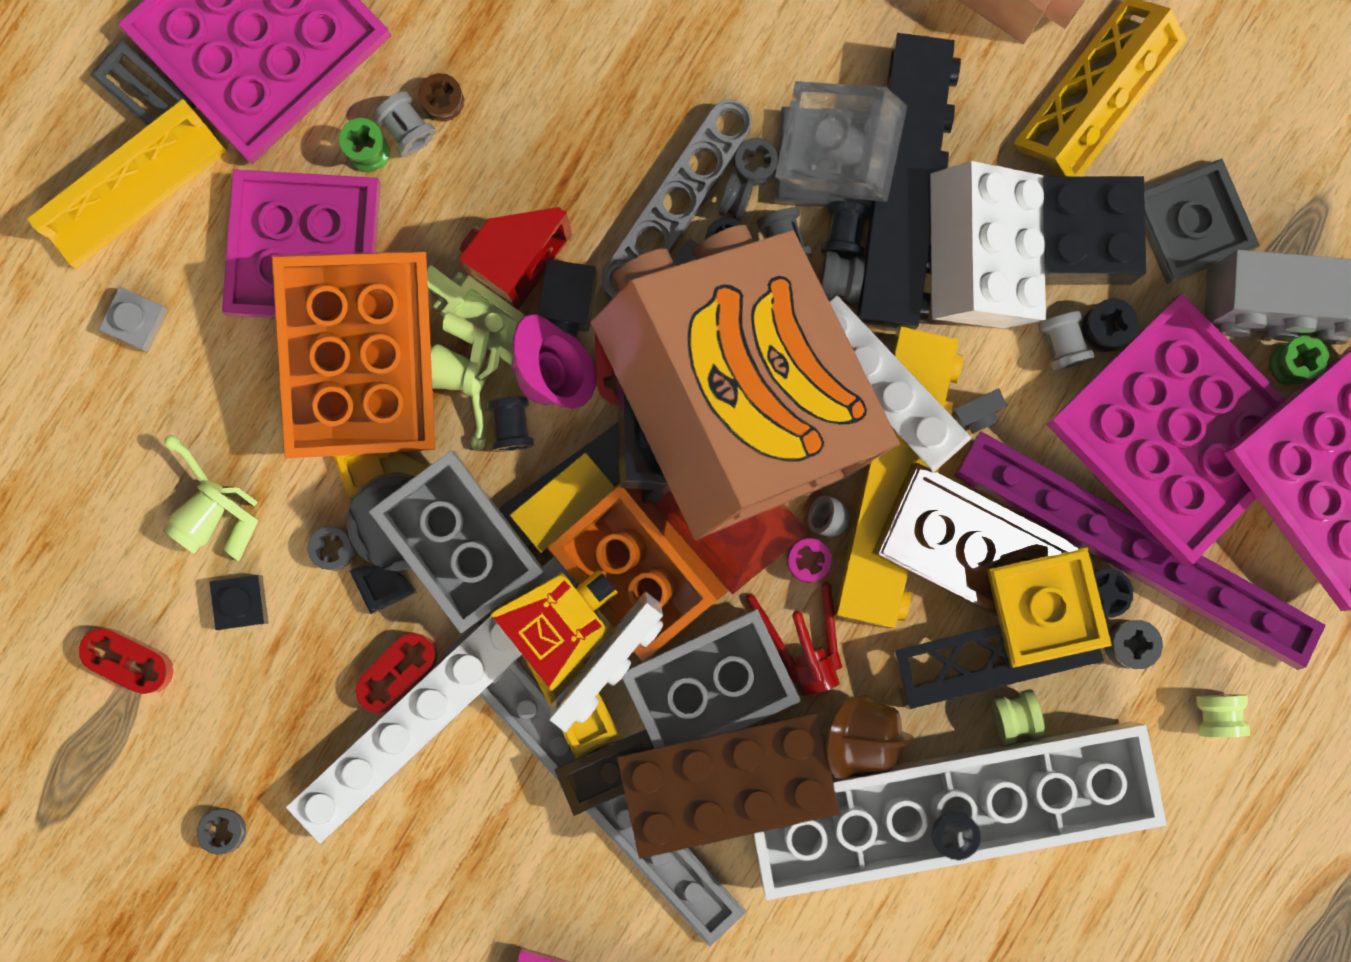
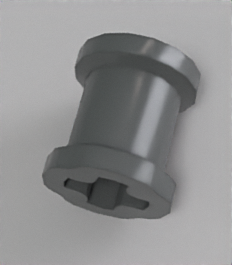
(781, 222)

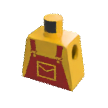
(556, 623)

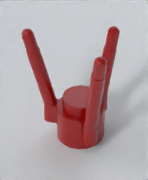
(814, 668)

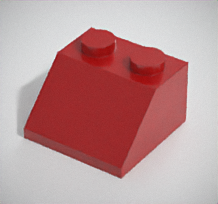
(513, 251)

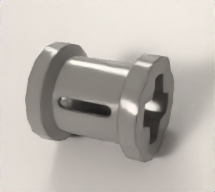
(404, 123)
(1066, 340)

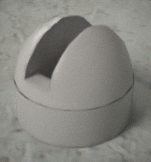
(828, 517)

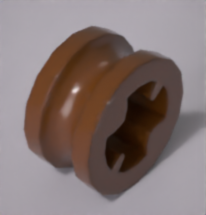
(427, 96)

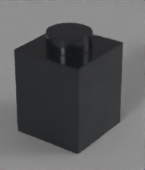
(568, 295)

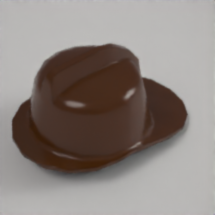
(864, 738)

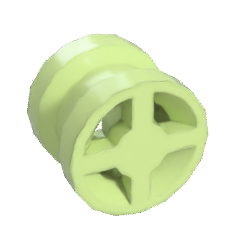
(1223, 715)
(1018, 717)

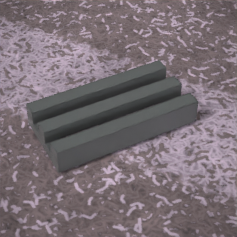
(111, 63)

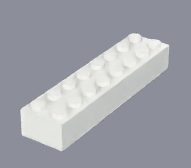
(1017, 794)

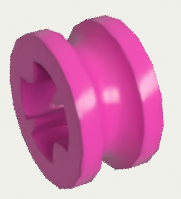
(813, 546)

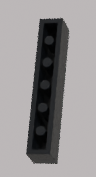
(901, 227)

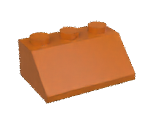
(637, 555)

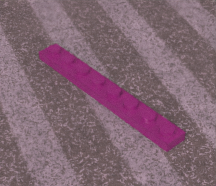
(1137, 552)

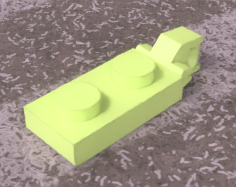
(478, 305)

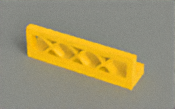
(1111, 89)
(128, 184)

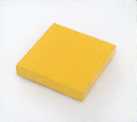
(1048, 607)

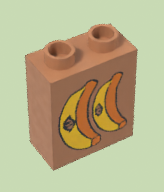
(740, 376)

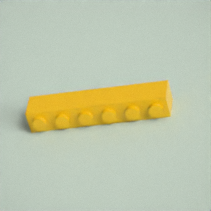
(870, 586)

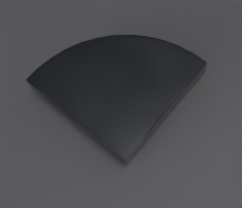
(381, 587)

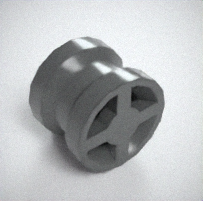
(843, 276)
(1126, 644)

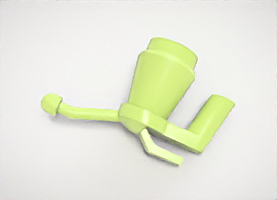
(458, 372)
(198, 517)

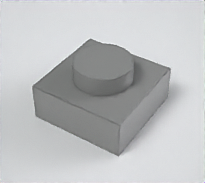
(133, 319)

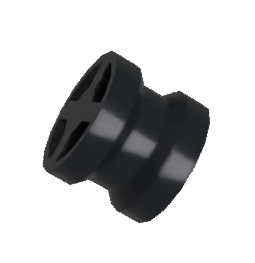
(1102, 334)
(1116, 593)

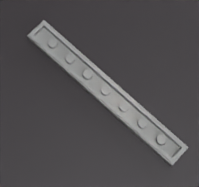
(675, 874)

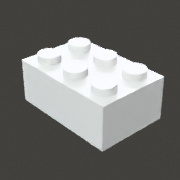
(987, 246)

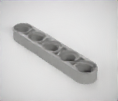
(683, 178)

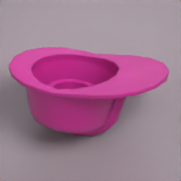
(551, 364)

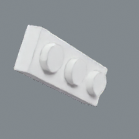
(607, 663)

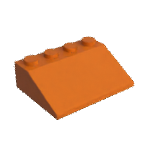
(353, 353)

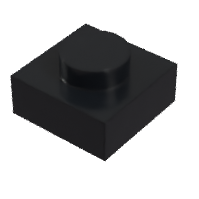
(239, 602)

